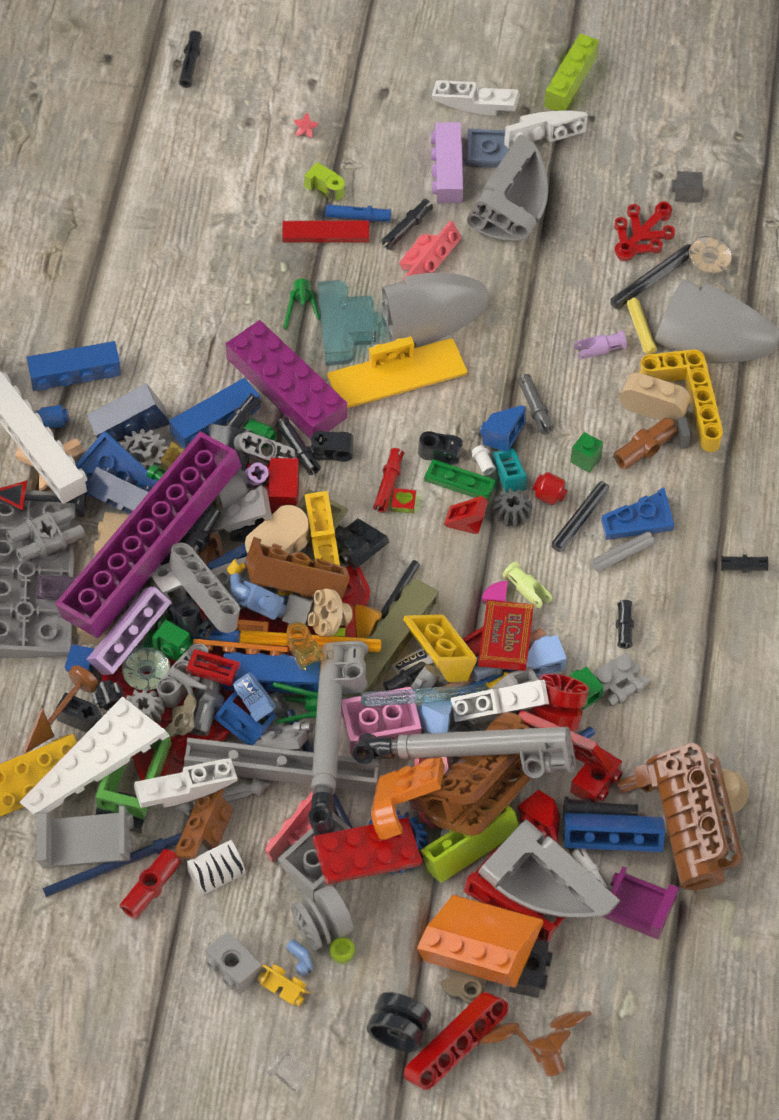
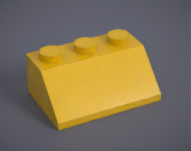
(442, 645)

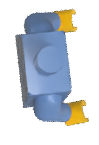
(255, 597)

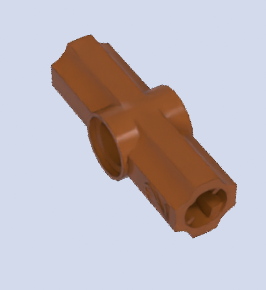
(645, 443)

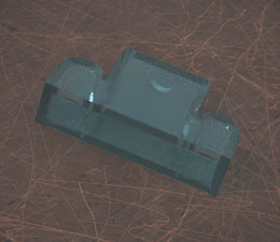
(344, 321)

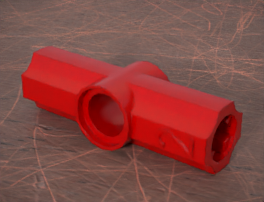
(142, 895)

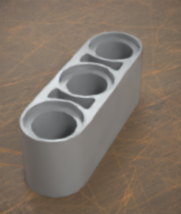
(177, 689)

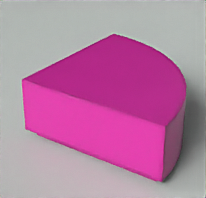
(495, 592)

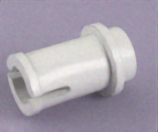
(481, 455)

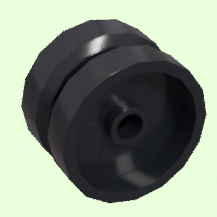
(398, 1022)

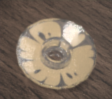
(713, 248)

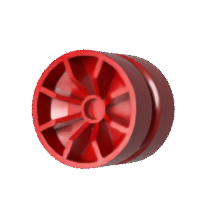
(565, 700)

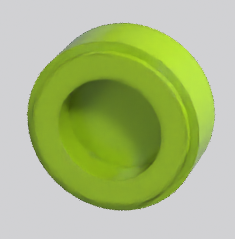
(342, 950)

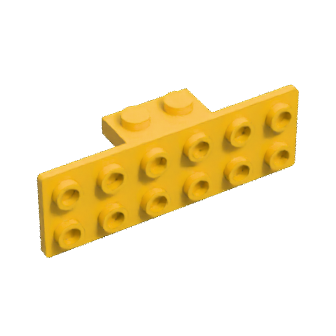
(397, 369)

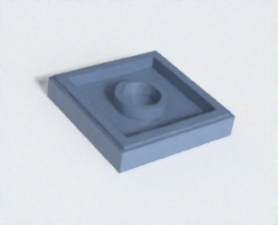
(485, 148)

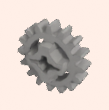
(146, 447)

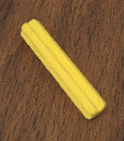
(641, 326)

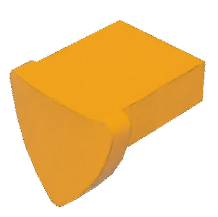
(366, 620)

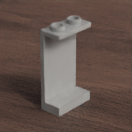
(84, 839)

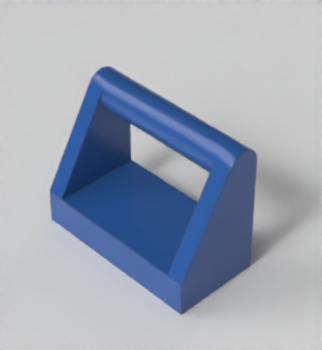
(240, 722)

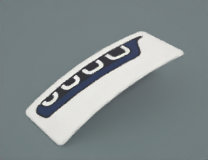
(410, 660)

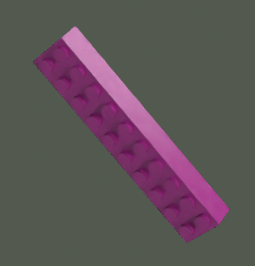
(148, 535)

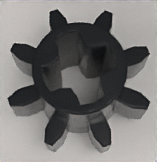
(107, 694)

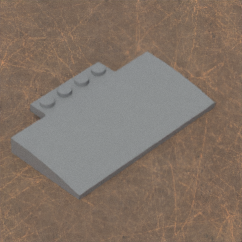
(30, 624)

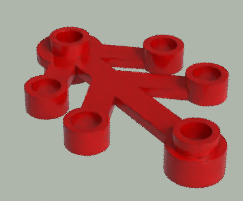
(642, 232)

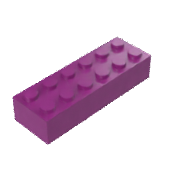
(286, 380)

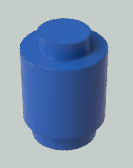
(53, 416)

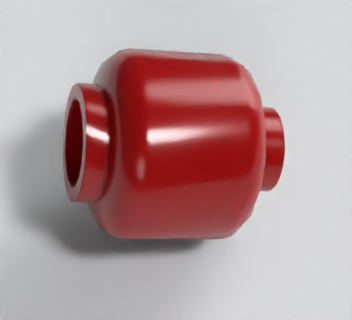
(549, 488)

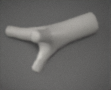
(187, 681)

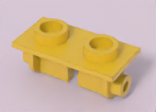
(292, 988)

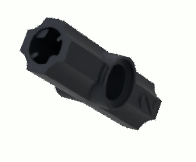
(199, 533)

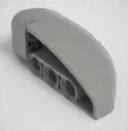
(513, 195)
(431, 306)
(545, 877)

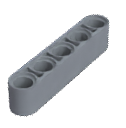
(204, 587)

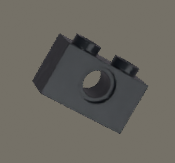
(532, 981)

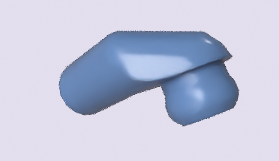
(305, 965)

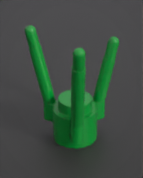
(301, 292)
(310, 702)

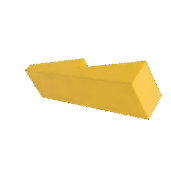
(322, 527)

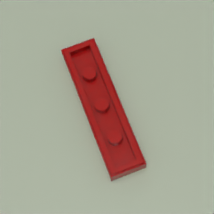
(325, 231)

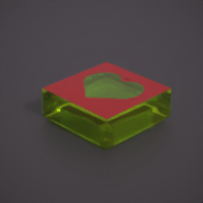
(403, 500)

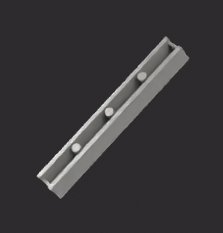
(280, 764)

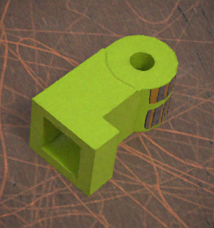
(325, 181)

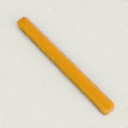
(280, 639)

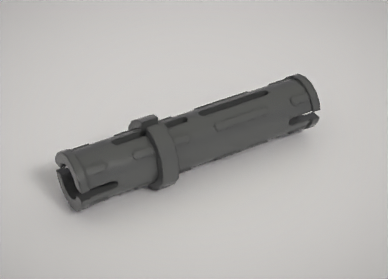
(538, 411)

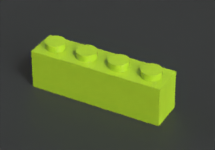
(571, 73)
(458, 850)

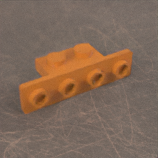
(250, 648)

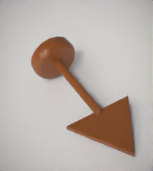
(41, 729)

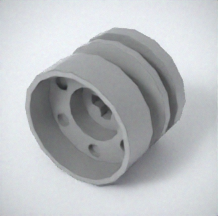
(318, 919)

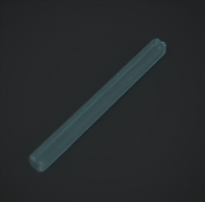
(412, 696)

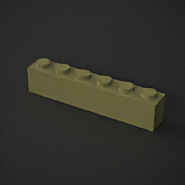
(394, 633)

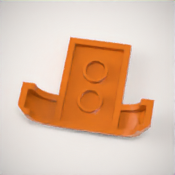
(400, 787)

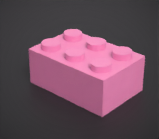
(378, 720)

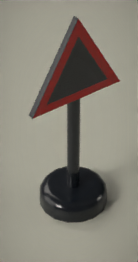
(15, 495)

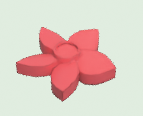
(305, 125)

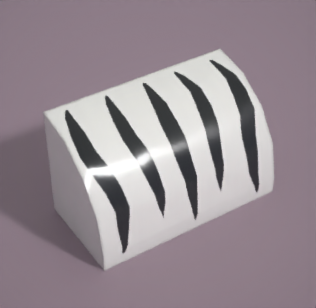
(216, 867)

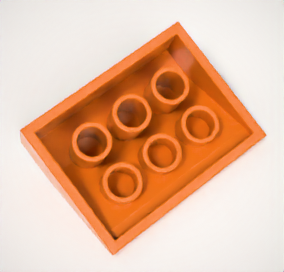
(480, 940)

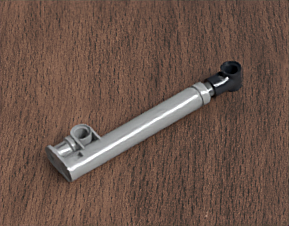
(340, 674)
(547, 746)

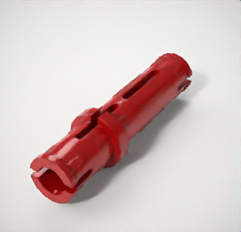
(391, 472)

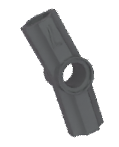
(207, 704)

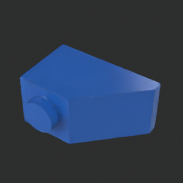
(503, 428)

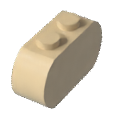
(654, 397)
(286, 528)

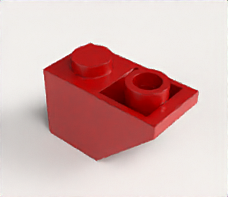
(542, 813)

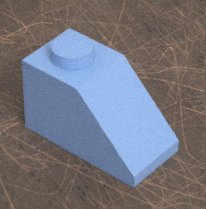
(546, 656)
(435, 716)

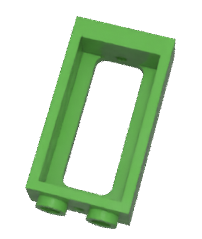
(110, 800)

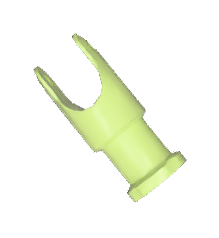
(527, 585)

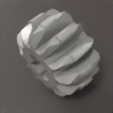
(150, 704)

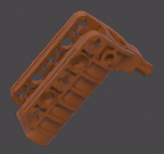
(474, 785)
(691, 812)

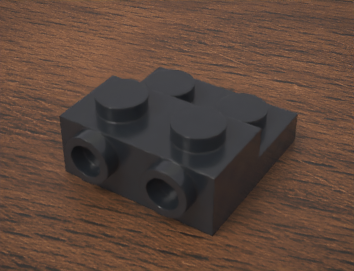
(358, 542)

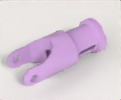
(601, 344)
(261, 472)

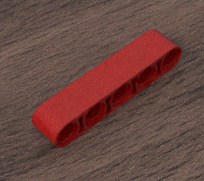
(456, 1041)

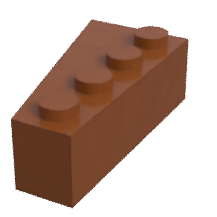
(293, 571)

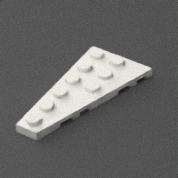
(100, 752)

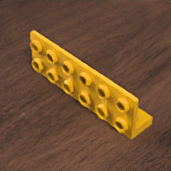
(25, 771)

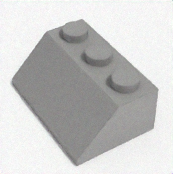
(303, 863)

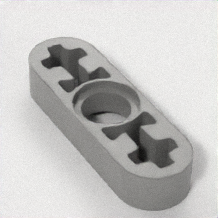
(255, 451)

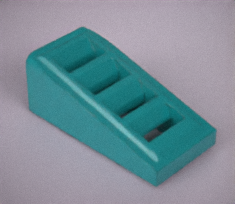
(510, 472)

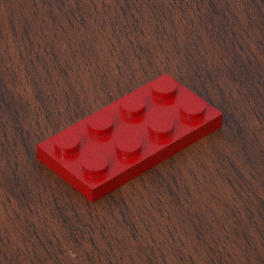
(362, 853)

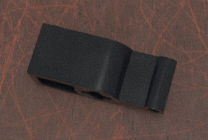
(79, 714)

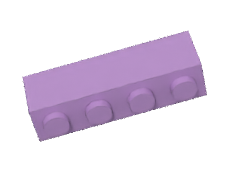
(448, 162)
(128, 630)

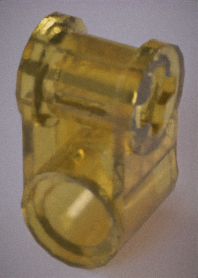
(305, 650)

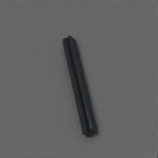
(650, 277)

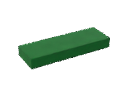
(459, 480)

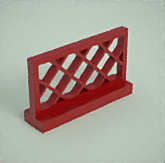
(487, 894)

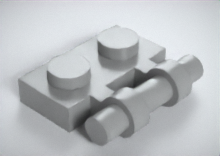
(618, 672)
(285, 737)

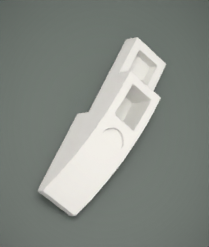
(470, 98)
(548, 125)
(500, 700)
(189, 785)

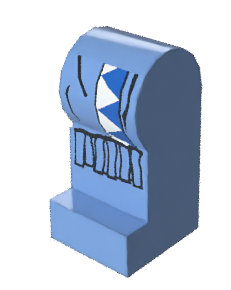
(254, 696)

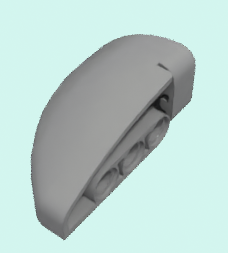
(715, 325)

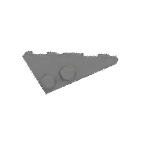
(245, 512)

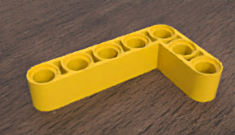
(691, 367)

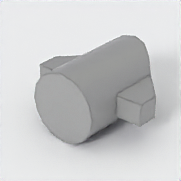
(427, 677)

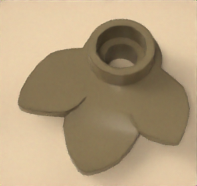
(182, 718)
(461, 983)

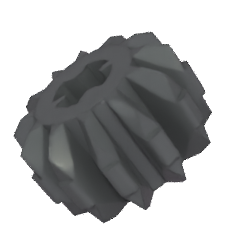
(512, 507)

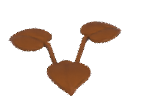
(549, 1045)

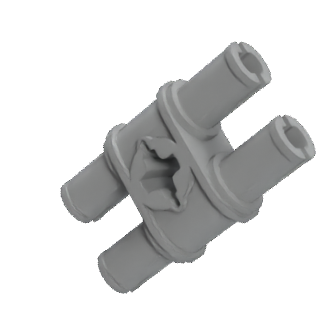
(39, 531)

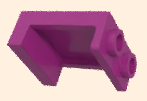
(641, 904)

